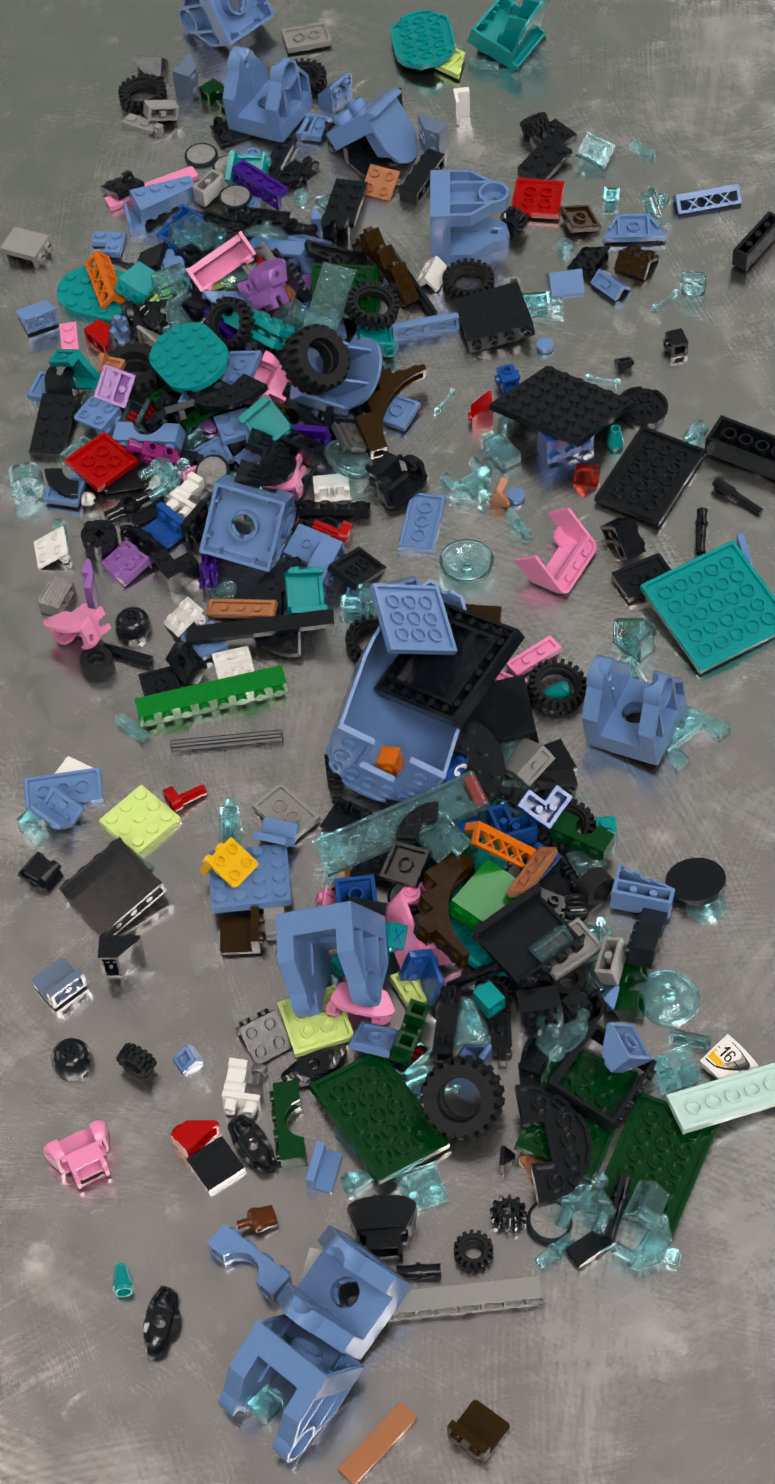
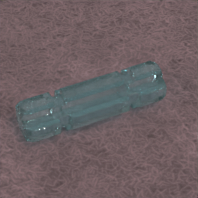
(643, 149)

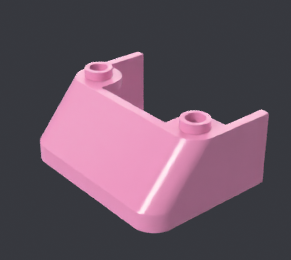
(221, 262)
(570, 559)
(400, 913)

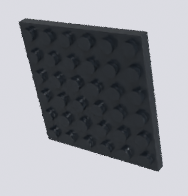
(562, 405)

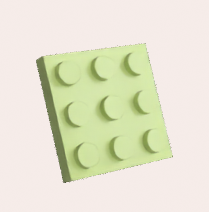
(140, 820)
(316, 1031)

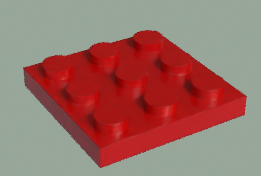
(538, 197)
(101, 461)

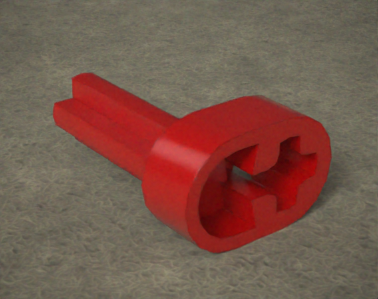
(340, 534)
(177, 801)

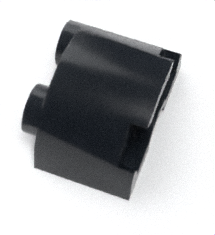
(193, 254)
(42, 872)

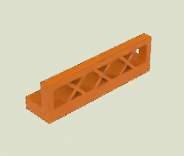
(106, 275)
(503, 841)

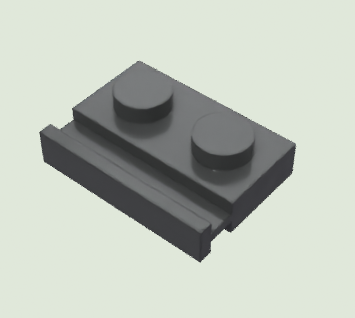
(349, 437)

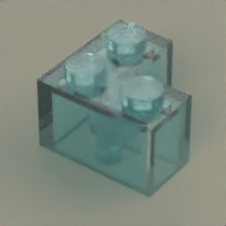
(192, 230)
(170, 280)
(292, 313)
(356, 606)
(444, 838)

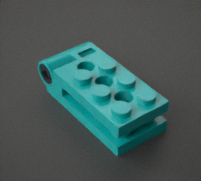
(263, 319)

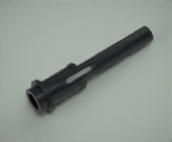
(727, 489)

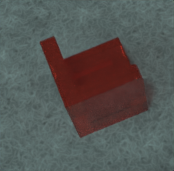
(587, 474)

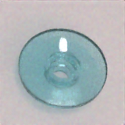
(708, 913)

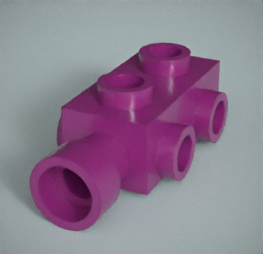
(147, 454)

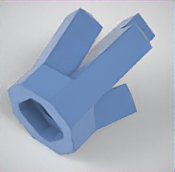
(120, 330)

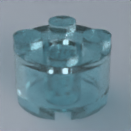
(26, 482)

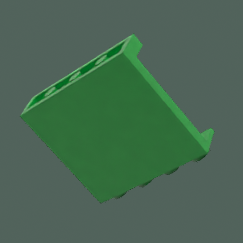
(481, 895)

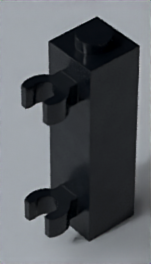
(447, 1023)

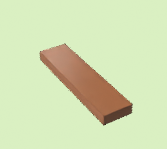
(241, 608)
(532, 871)
(377, 1444)

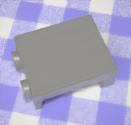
(26, 245)
(528, 761)

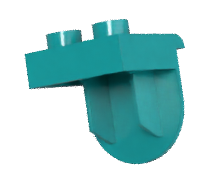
(510, 30)

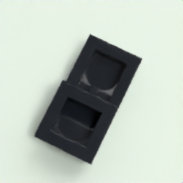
(587, 1248)

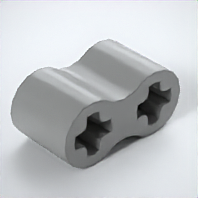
(269, 917)

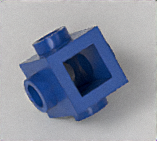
(509, 375)

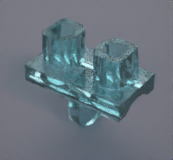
(656, 201)

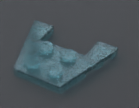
(691, 724)

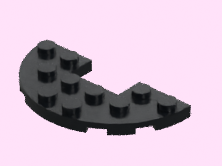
(228, 396)
(275, 463)
(273, 588)
(484, 755)
(566, 1140)

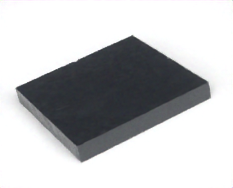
(452, 684)

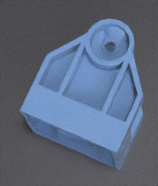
(223, 20)
(264, 105)
(461, 214)
(271, 515)
(615, 695)
(304, 948)
(316, 1299)
(309, 1363)

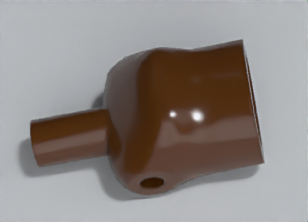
(259, 1219)

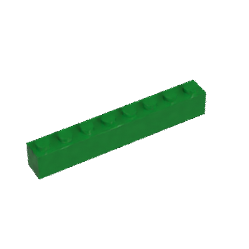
(211, 696)

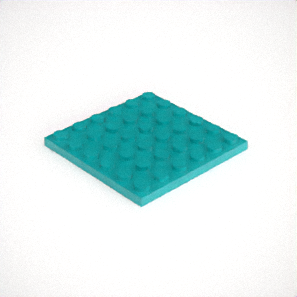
(714, 606)

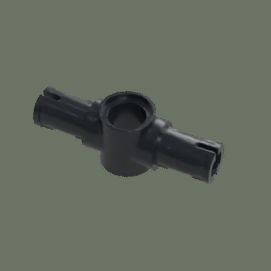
(292, 227)
(128, 504)

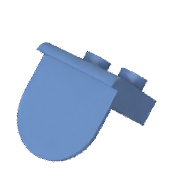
(381, 122)
(357, 386)

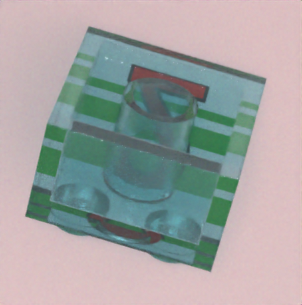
(635, 637)

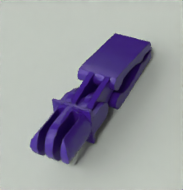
(208, 570)

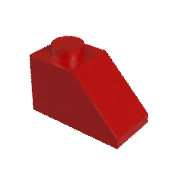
(99, 336)
(480, 414)
(194, 1135)

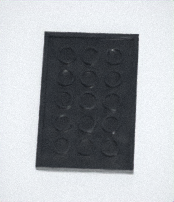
(650, 475)

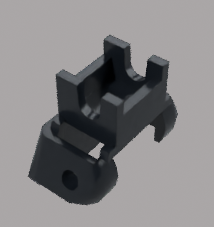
(134, 318)
(392, 483)
(381, 1221)

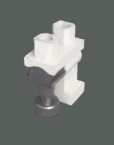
(188, 494)
(239, 1092)

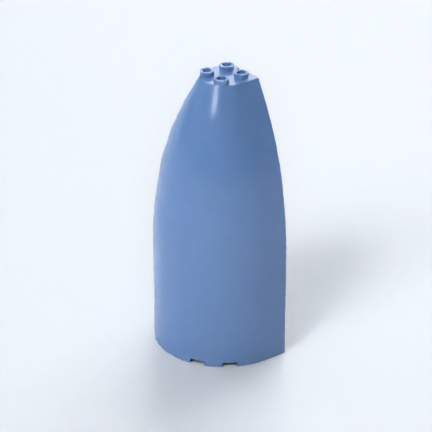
(372, 722)

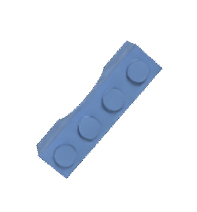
(168, 435)
(230, 1246)

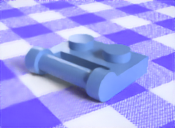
(316, 130)

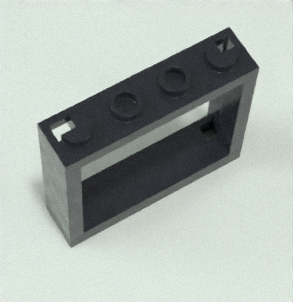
(554, 1086)

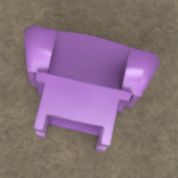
(266, 285)

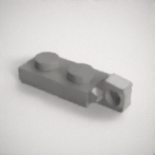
(142, 125)

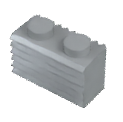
(161, 110)
(208, 187)
(57, 596)
(610, 960)

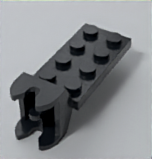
(342, 211)
(54, 414)

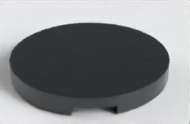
(648, 410)
(696, 881)

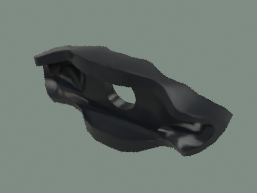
(134, 535)
(330, 1060)
(242, 1132)
(165, 1305)

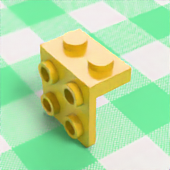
(230, 862)

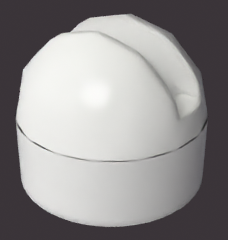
(87, 499)

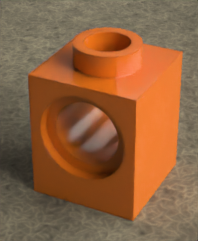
(390, 760)

